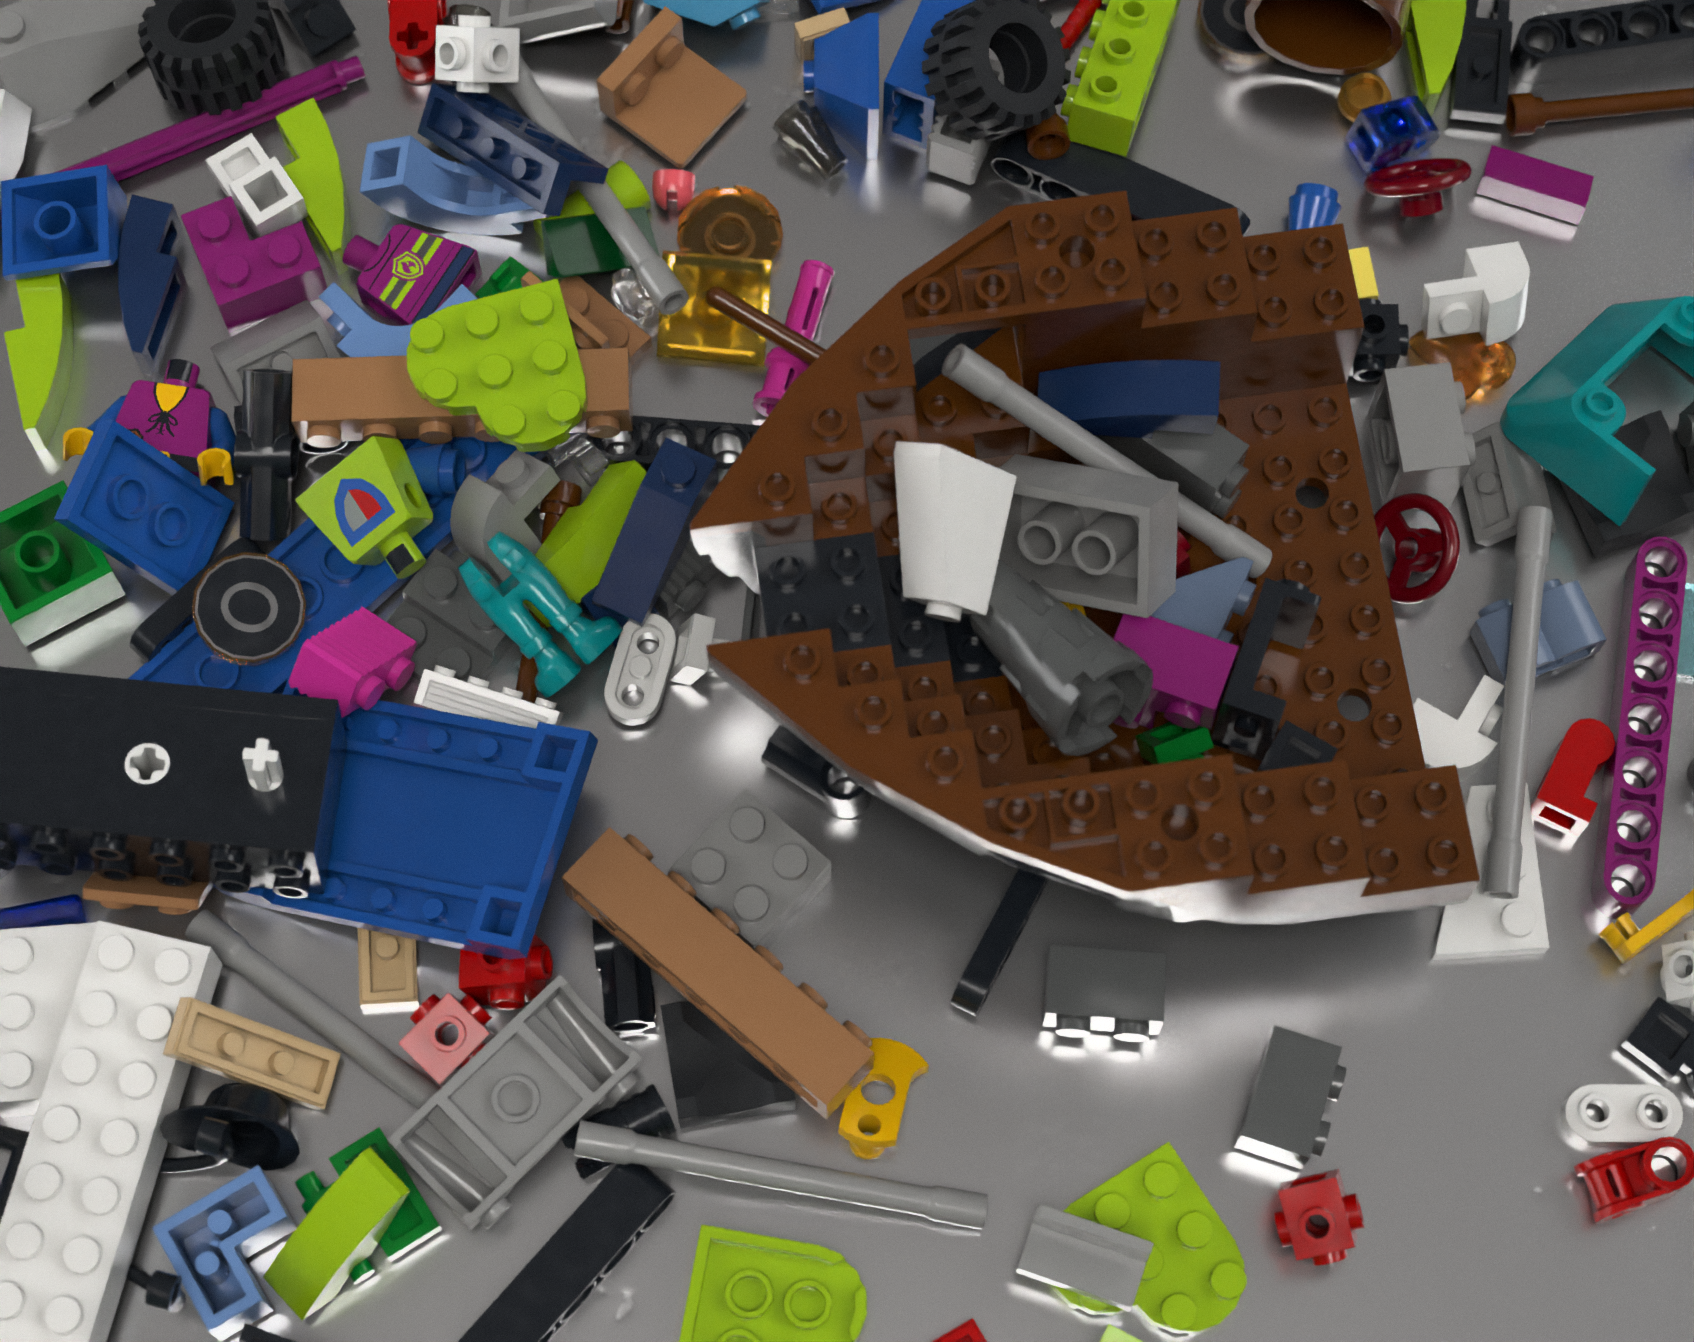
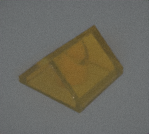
(702, 331)

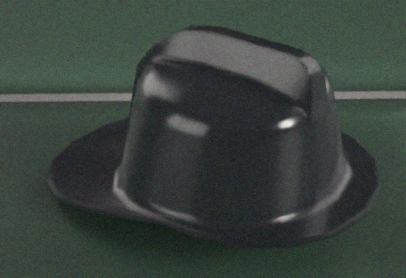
(256, 1120)

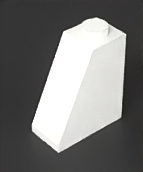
(949, 527)

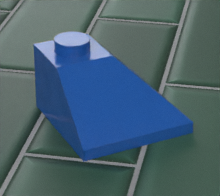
(848, 82)
(61, 222)

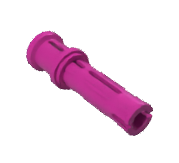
(803, 318)

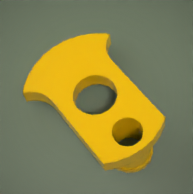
(1629, 941)
(898, 1068)

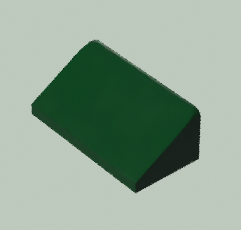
(584, 245)

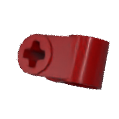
(414, 37)
(1625, 1179)

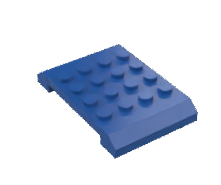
(446, 827)

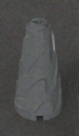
(1061, 663)

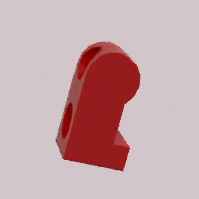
(1569, 773)

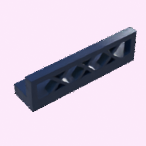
(506, 147)

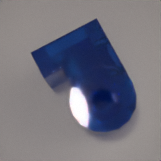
(1391, 132)

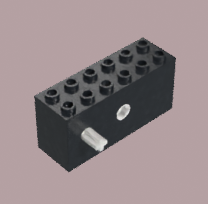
(168, 781)

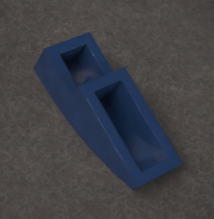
(149, 276)
(1136, 396)

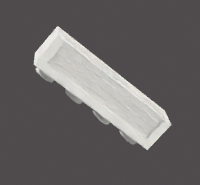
(473, 698)

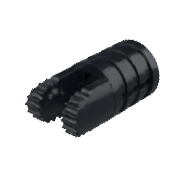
(642, 1113)

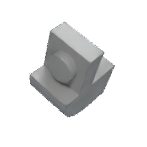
(502, 506)

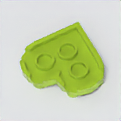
(507, 362)
(1194, 1261)
(770, 1291)

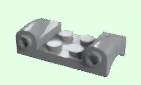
(515, 1103)

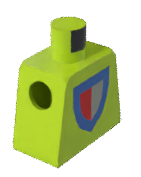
(372, 507)

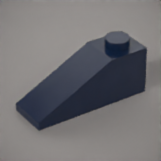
(655, 531)

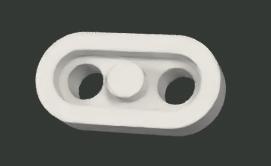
(640, 671)
(1624, 1114)

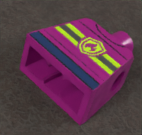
(410, 273)

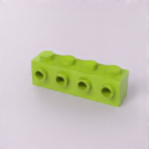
(1117, 72)

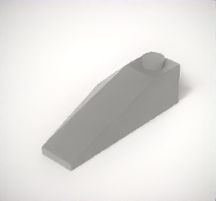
(67, 52)

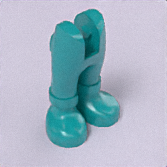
(535, 583)

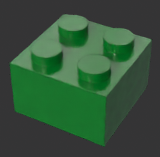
(49, 570)

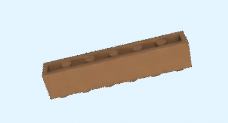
(376, 397)
(719, 971)

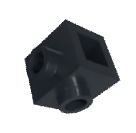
(1381, 341)

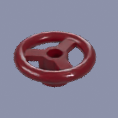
(1418, 183)
(1436, 551)

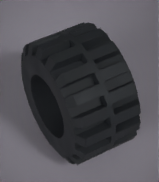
(211, 52)
(964, 77)

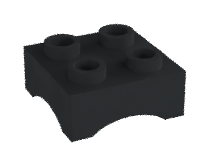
(1664, 503)
(714, 1074)

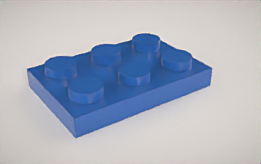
(143, 508)

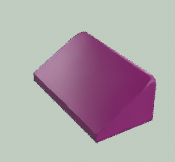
(1535, 184)

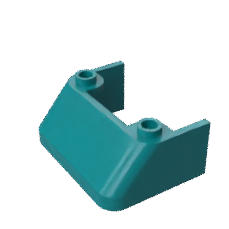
(1571, 416)

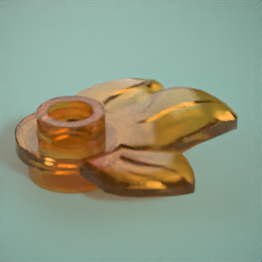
(1465, 356)

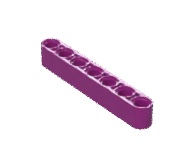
(1633, 750)

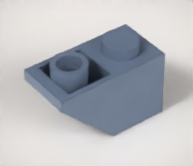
(1209, 599)

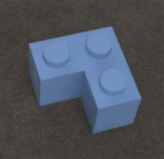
(211, 1244)

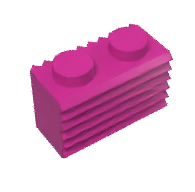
(354, 662)

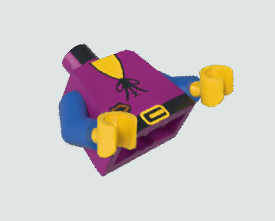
(173, 420)

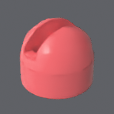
(673, 186)

